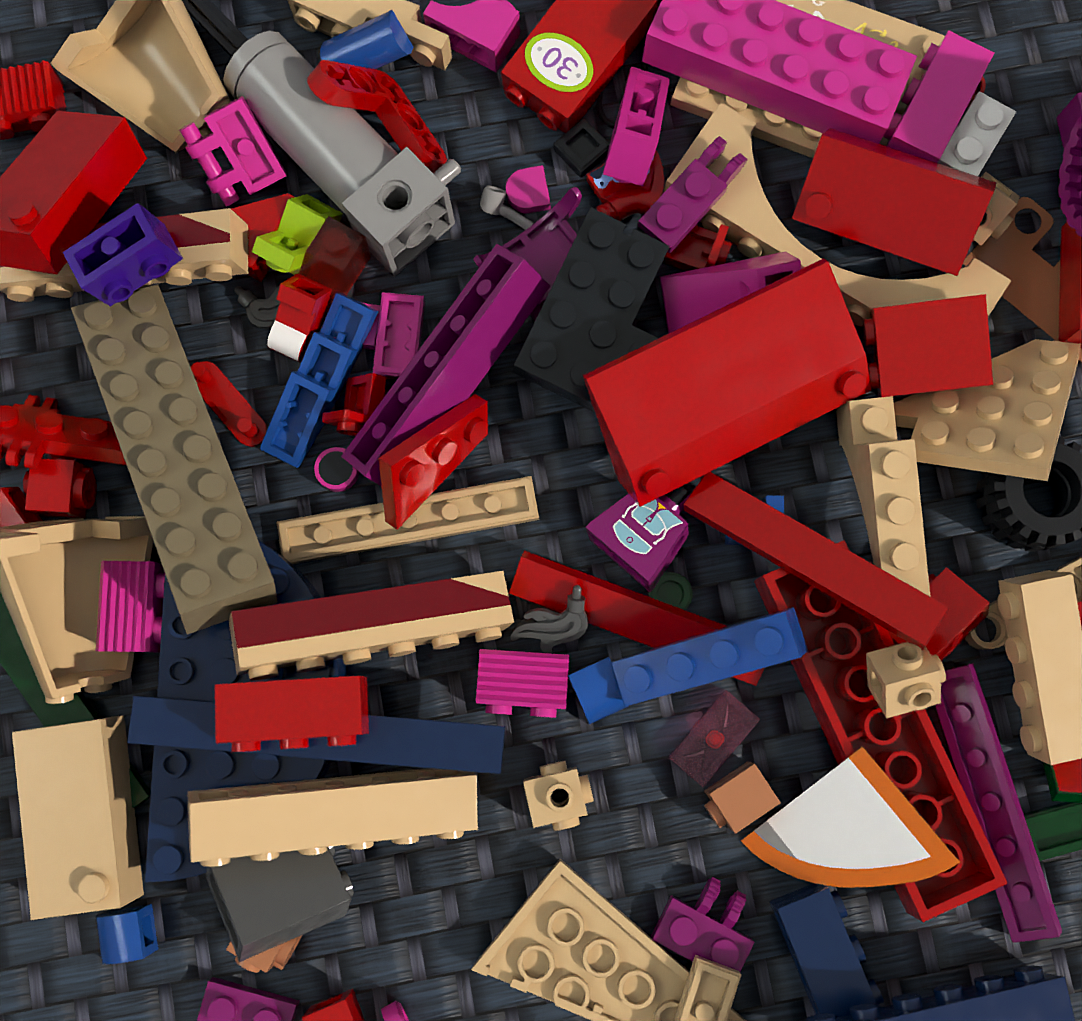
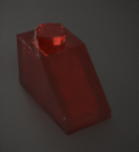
(335, 258)

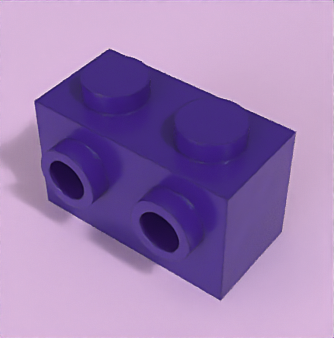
(123, 255)

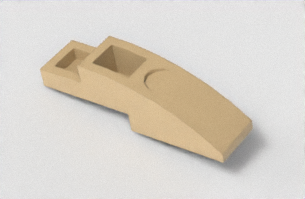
(339, 16)

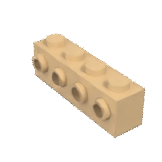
(1046, 662)

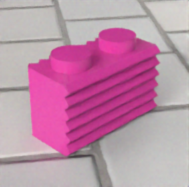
(130, 606)
(522, 680)

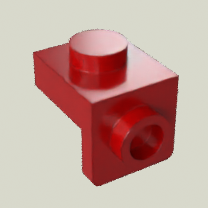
(700, 249)
(361, 400)

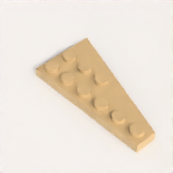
(585, 955)

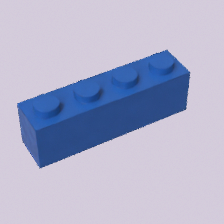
(710, 657)

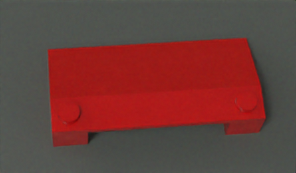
(728, 382)

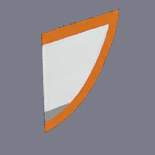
(851, 832)

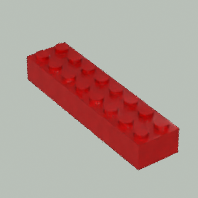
(902, 745)

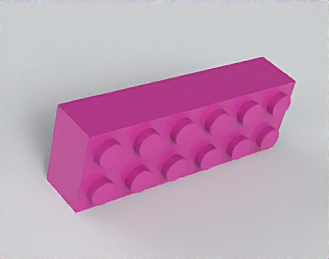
(782, 62)

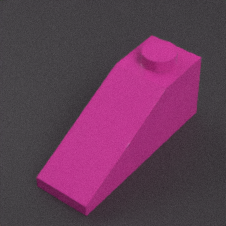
(637, 127)

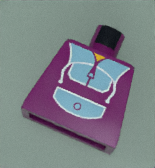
(642, 537)

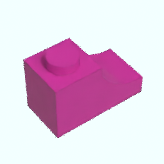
(477, 30)

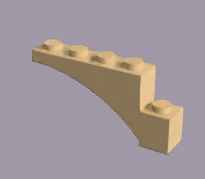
(887, 487)

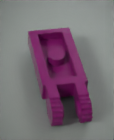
(690, 196)

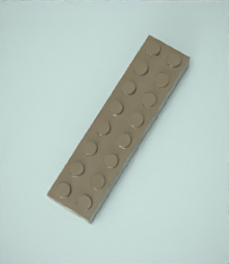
(175, 460)

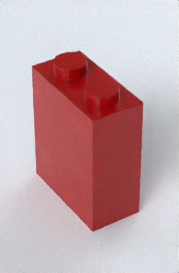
(929, 346)

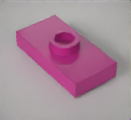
(398, 333)

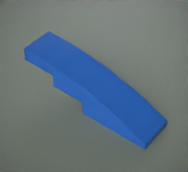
(318, 380)

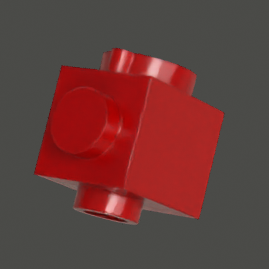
(59, 488)

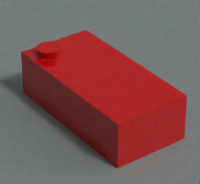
(63, 187)
(893, 201)

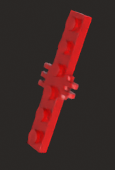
(43, 430)

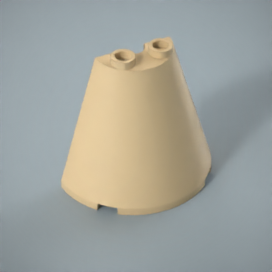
(147, 68)
(53, 597)

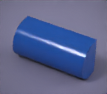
(369, 44)

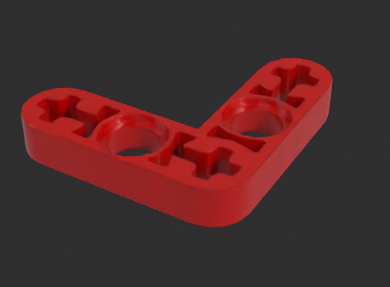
(378, 92)

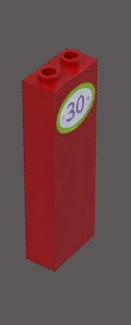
(574, 56)

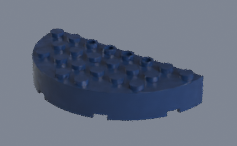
(189, 671)

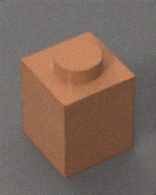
(740, 798)

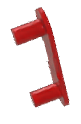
(229, 404)

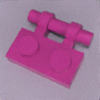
(244, 145)

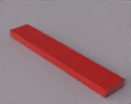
(817, 560)
(611, 605)

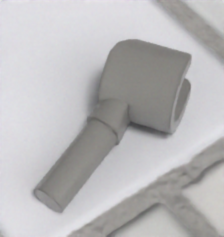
(492, 203)

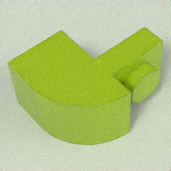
(297, 229)

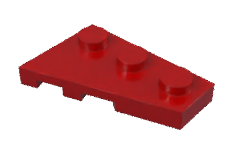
(428, 457)

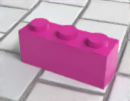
(939, 97)

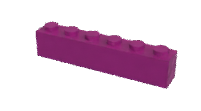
(452, 356)

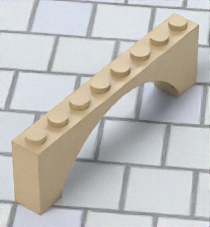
(761, 233)

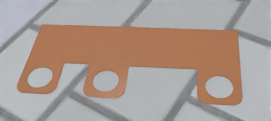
(1034, 281)

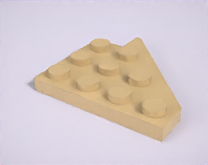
(1002, 425)

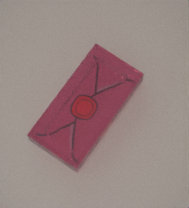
(713, 738)

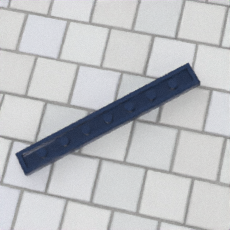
(389, 739)

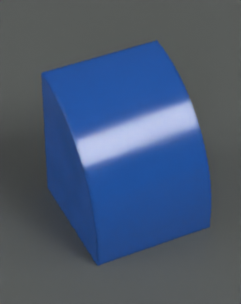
(597, 690)
(127, 934)

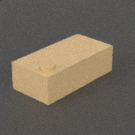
(77, 817)

